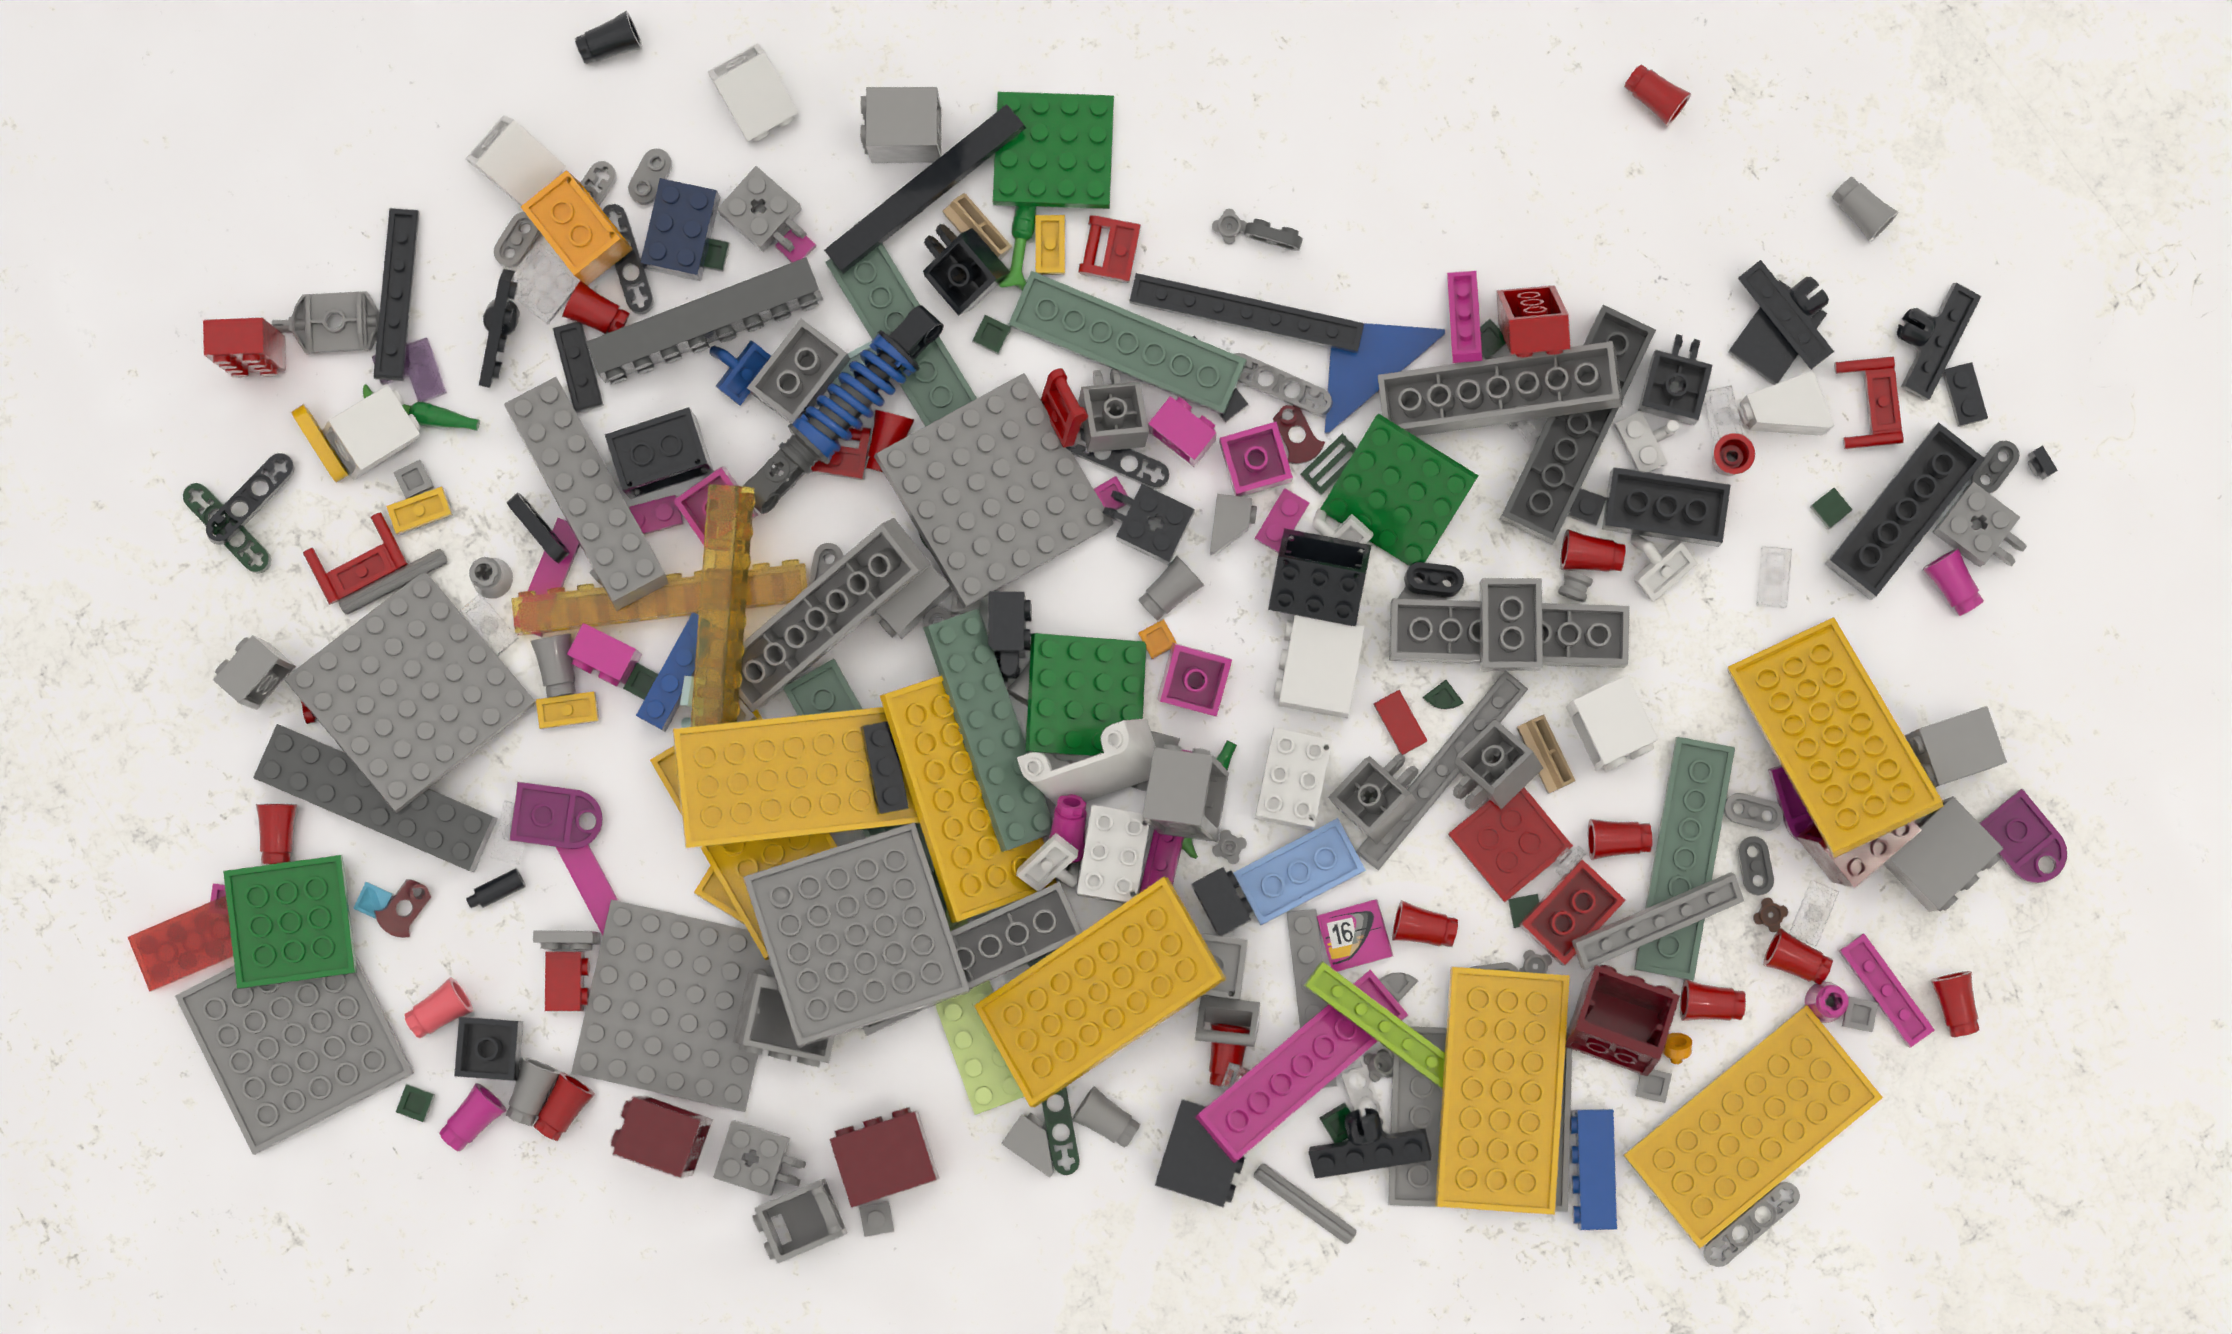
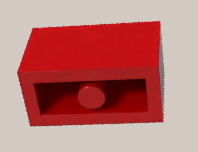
(566, 981)

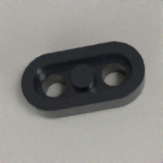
(1432, 578)

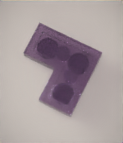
(422, 370)

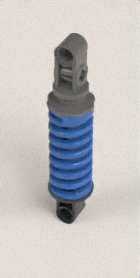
(818, 436)

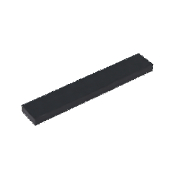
(396, 294)

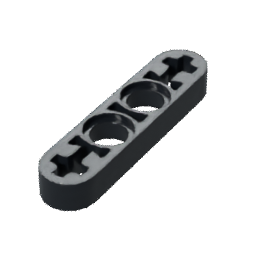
(631, 258)
(1113, 464)
(246, 496)

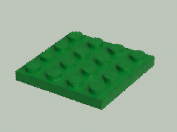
(1060, 154)
(1399, 491)
(1080, 690)
(289, 921)

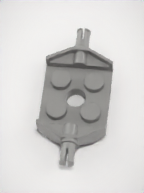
(310, 322)

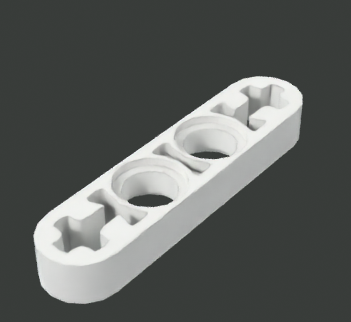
(1366, 1093)

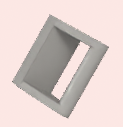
(1231, 1013)

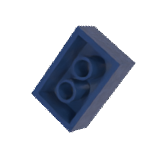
(680, 229)

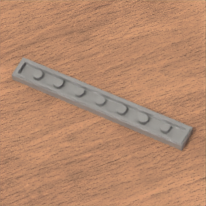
(1442, 767)

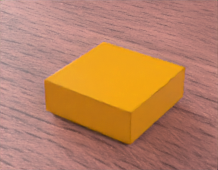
(1157, 638)

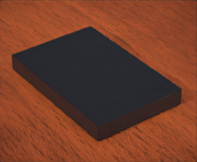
(1765, 347)

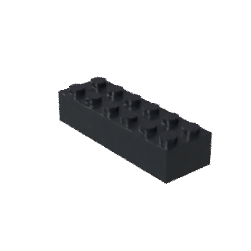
(1904, 511)

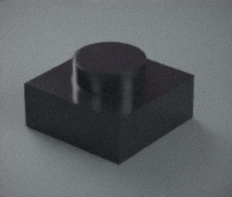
(2041, 463)
(1587, 507)

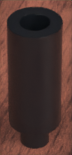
(496, 889)

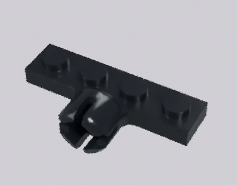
(1790, 311)
(500, 321)
(1935, 338)
(1368, 1147)

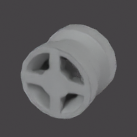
(1575, 586)

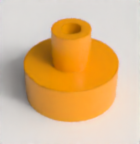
(1678, 1047)

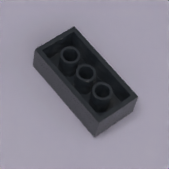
(1666, 507)

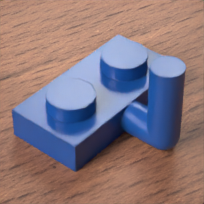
(741, 370)

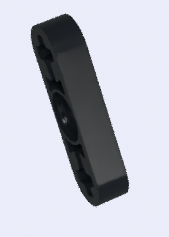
(538, 527)

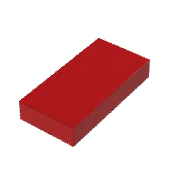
(1400, 722)

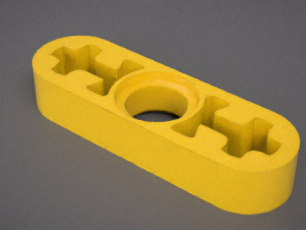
(319, 443)

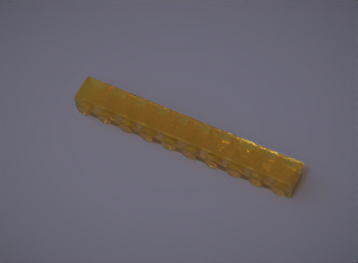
(679, 598)
(722, 605)

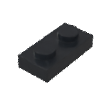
(1965, 394)

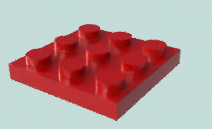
(1510, 842)

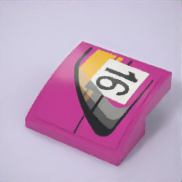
(1355, 935)

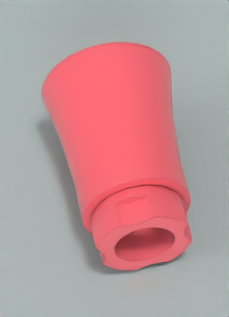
(438, 1009)

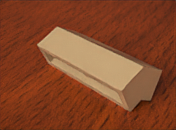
(967, 215)
(1541, 740)

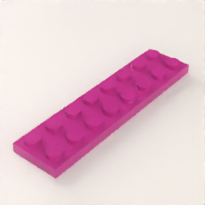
(1291, 1075)

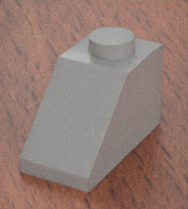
(1231, 520)
(1030, 1143)

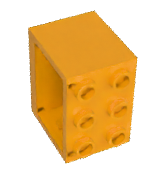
(576, 228)

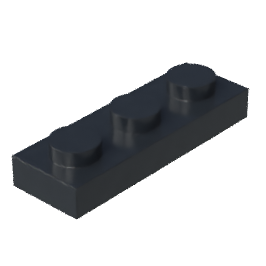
(884, 768)

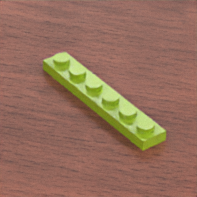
(1377, 1022)

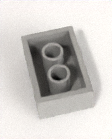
(798, 372)
(1511, 624)
(253, 672)

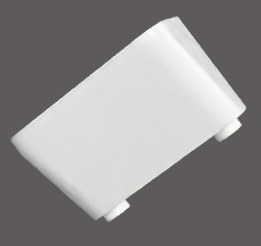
(1124, 763)

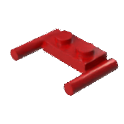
(1881, 400)
(360, 570)

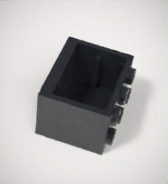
(659, 453)
(1319, 577)
(1195, 1162)

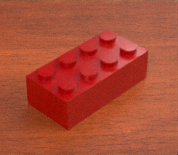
(1533, 320)
(244, 346)

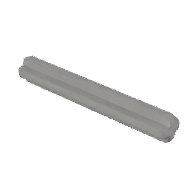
(392, 581)
(1305, 1203)

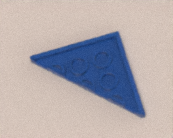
(1381, 351)

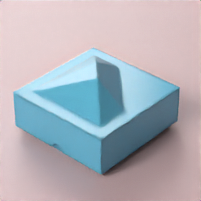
(372, 899)

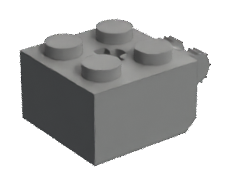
(766, 227)
(1114, 414)
(1996, 524)
(1496, 766)
(1377, 782)
(760, 1175)

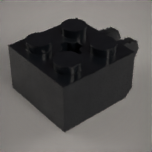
(964, 269)
(1688, 372)
(1148, 506)
(1008, 629)

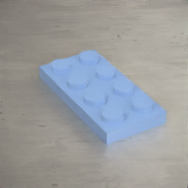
(1299, 871)

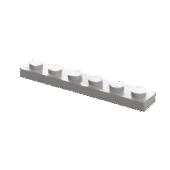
(1658, 921)
(1305, 958)

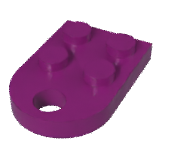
(1794, 812)
(552, 816)
(2026, 838)

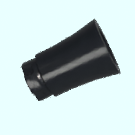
(609, 39)

